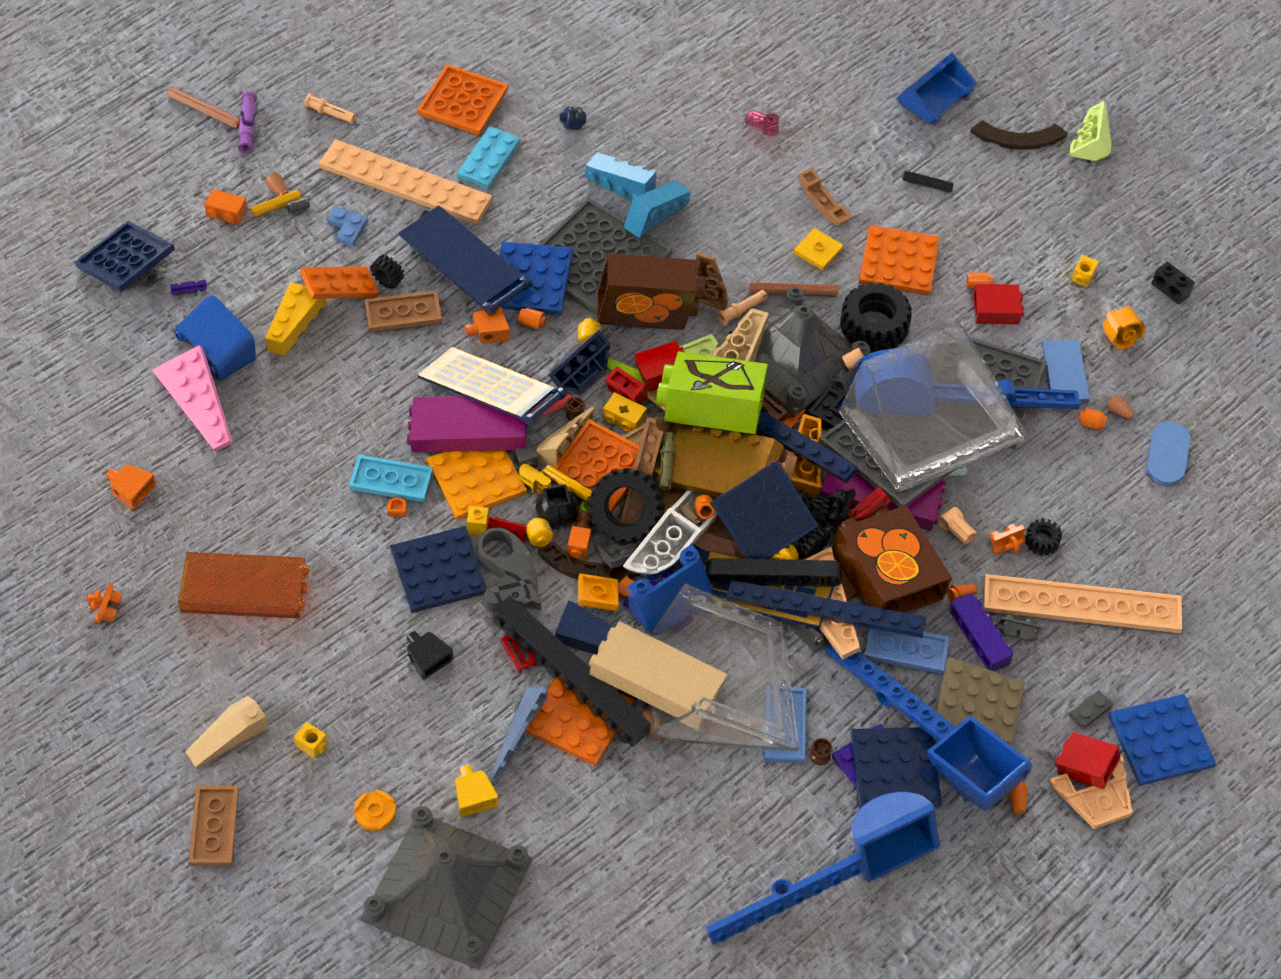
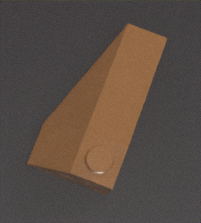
(715, 291)

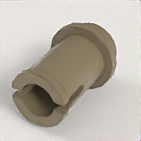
(690, 515)

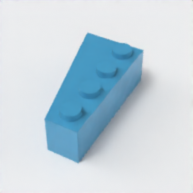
(620, 176)
(655, 207)

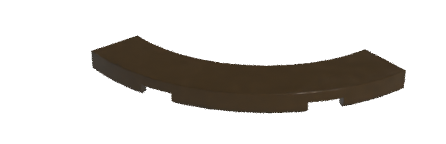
(1016, 140)
(571, 567)

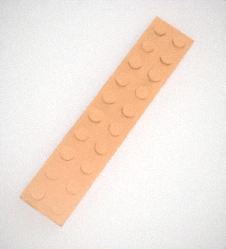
(405, 181)
(1082, 603)

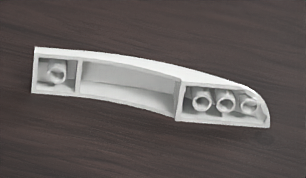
(668, 538)

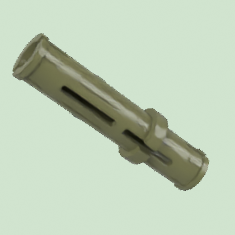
(667, 454)

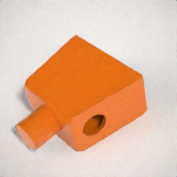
(489, 328)
(131, 484)

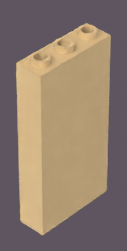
(654, 671)

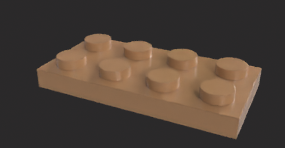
(403, 311)
(214, 826)

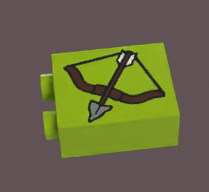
(713, 392)

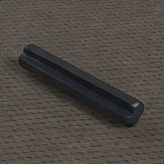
(928, 181)

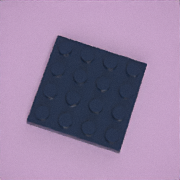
(124, 256)
(764, 513)
(438, 569)
(894, 762)

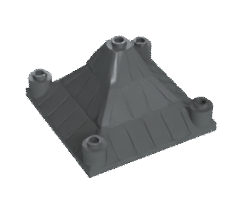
(800, 353)
(447, 889)

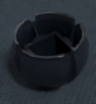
(559, 514)

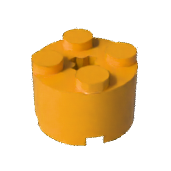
(1123, 327)

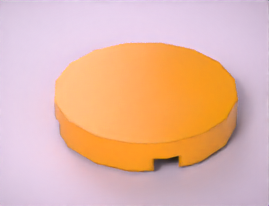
(375, 810)

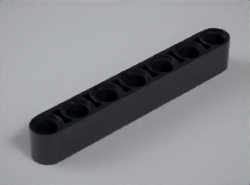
(775, 572)

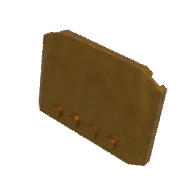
(717, 459)

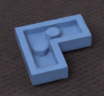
(350, 224)

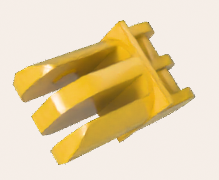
(533, 478)

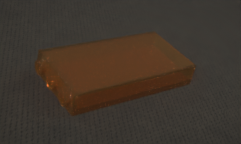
(243, 585)

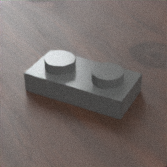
(1091, 709)

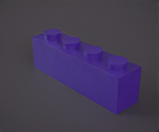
(981, 632)

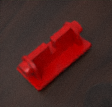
(871, 503)
(517, 529)

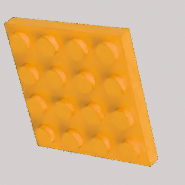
(475, 479)

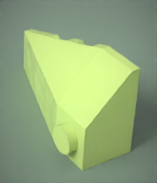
(1094, 137)

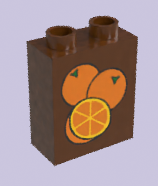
(648, 291)
(891, 561)

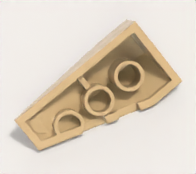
(745, 339)
(556, 444)
(232, 728)

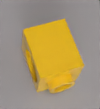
(1084, 271)
(477, 520)
(309, 733)

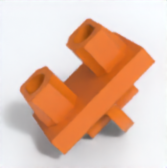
(1008, 540)
(104, 612)

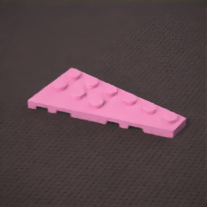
(194, 390)

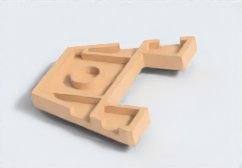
(1094, 804)

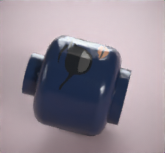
(573, 117)

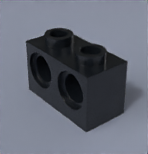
(1172, 282)

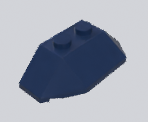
(582, 364)

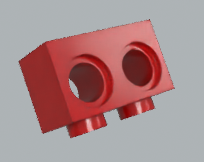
(626, 386)

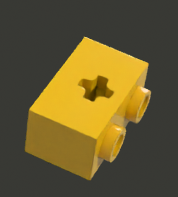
(624, 413)

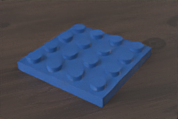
(546, 269)
(1162, 739)

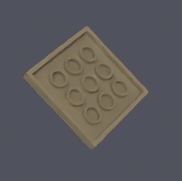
(983, 694)

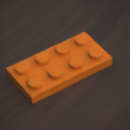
(339, 282)

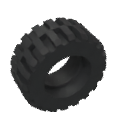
(876, 299)
(600, 505)

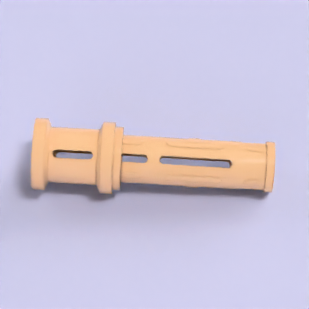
(322, 106)
(735, 310)

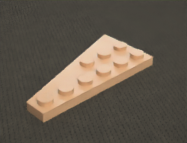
(840, 635)

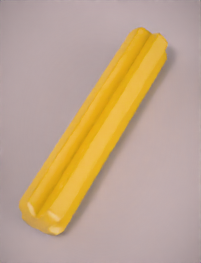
(274, 203)
(562, 479)

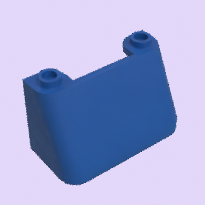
(938, 89)
(223, 337)
(651, 602)

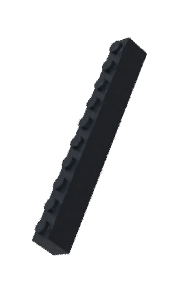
(571, 671)

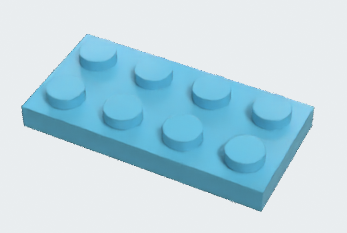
(488, 157)
(391, 478)

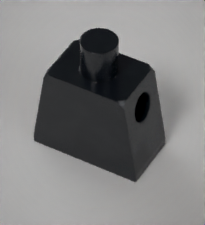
(428, 653)

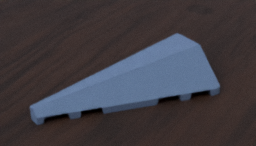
(517, 735)

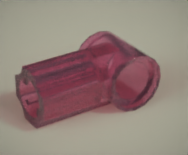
(767, 122)

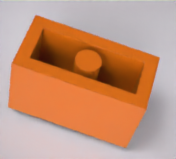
(225, 206)

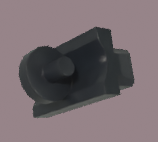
(841, 504)

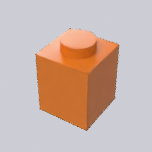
(579, 542)

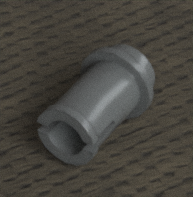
(297, 205)

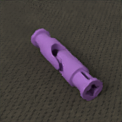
(247, 122)

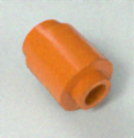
(978, 278)
(532, 318)
(1092, 419)
(703, 507)

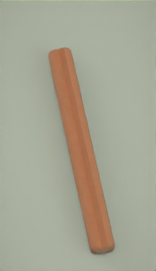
(203, 107)
(781, 288)

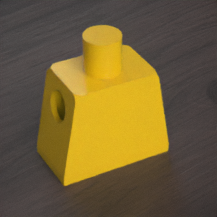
(474, 792)

